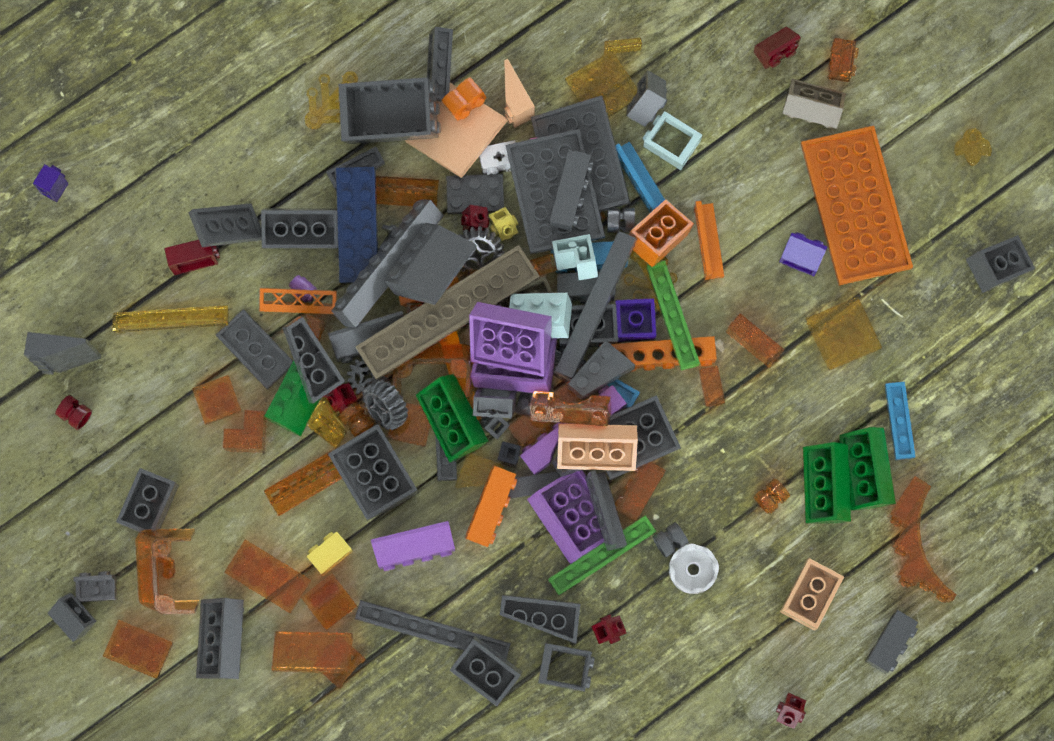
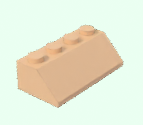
(597, 447)

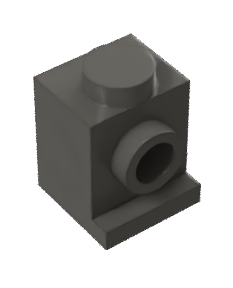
(490, 423)

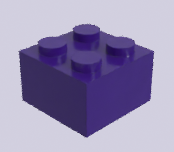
(636, 320)

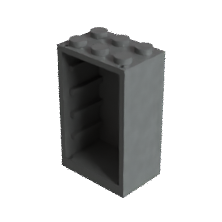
(389, 110)

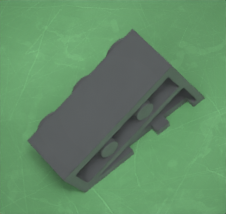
(577, 289)

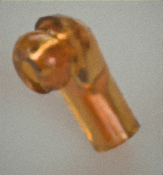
(168, 566)

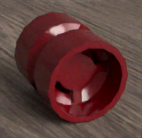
(73, 412)

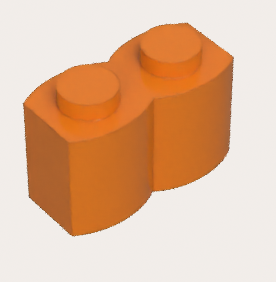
(464, 99)

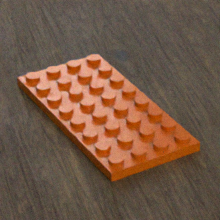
(856, 205)

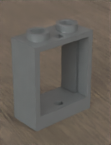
(501, 400)
(589, 662)

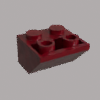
(777, 47)

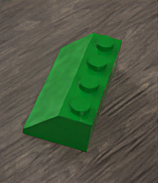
(290, 405)
(451, 417)
(869, 469)
(826, 483)

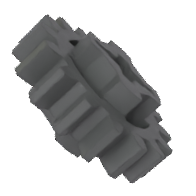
(357, 369)

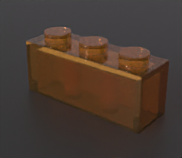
(755, 340)
(639, 490)

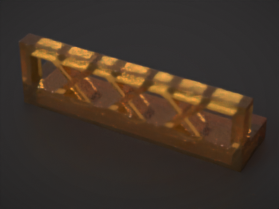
(405, 195)
(305, 485)

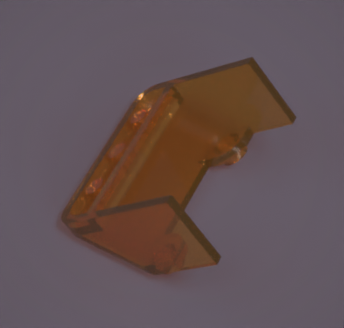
(455, 354)
(149, 546)

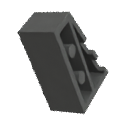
(600, 370)

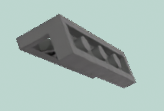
(440, 59)
(605, 510)

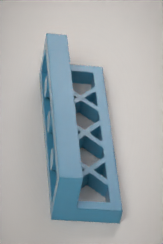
(639, 176)

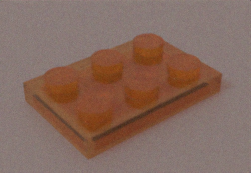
(138, 649)

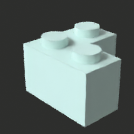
(576, 253)

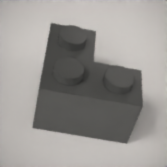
(648, 100)

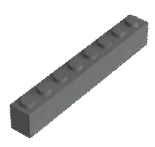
(370, 281)

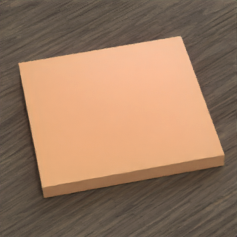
(461, 140)

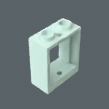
(680, 161)

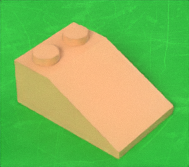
(518, 103)

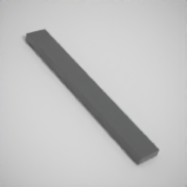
(596, 305)
(424, 628)

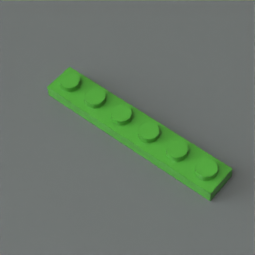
(673, 316)
(600, 557)

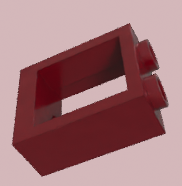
(190, 257)

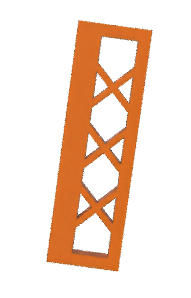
(708, 240)
(300, 306)

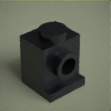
(509, 454)

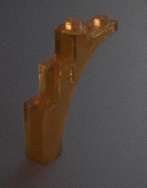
(908, 543)

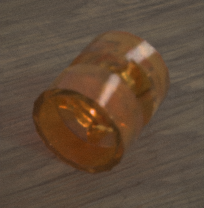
(361, 424)
(771, 496)

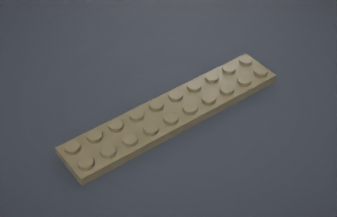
(434, 322)

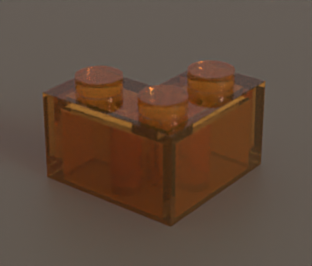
(249, 438)

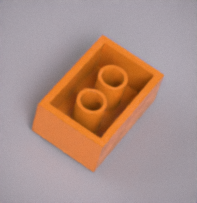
(660, 232)

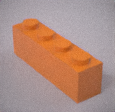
(490, 506)

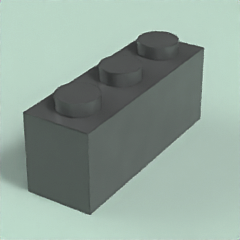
(892, 642)

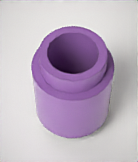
(302, 283)

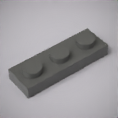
(370, 158)

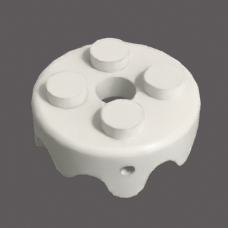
(696, 555)

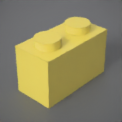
(329, 553)

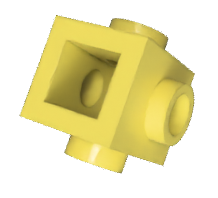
(503, 224)

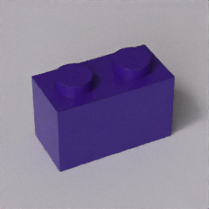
(51, 182)

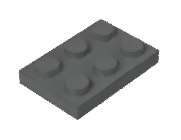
(475, 190)

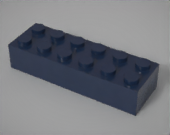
(356, 220)

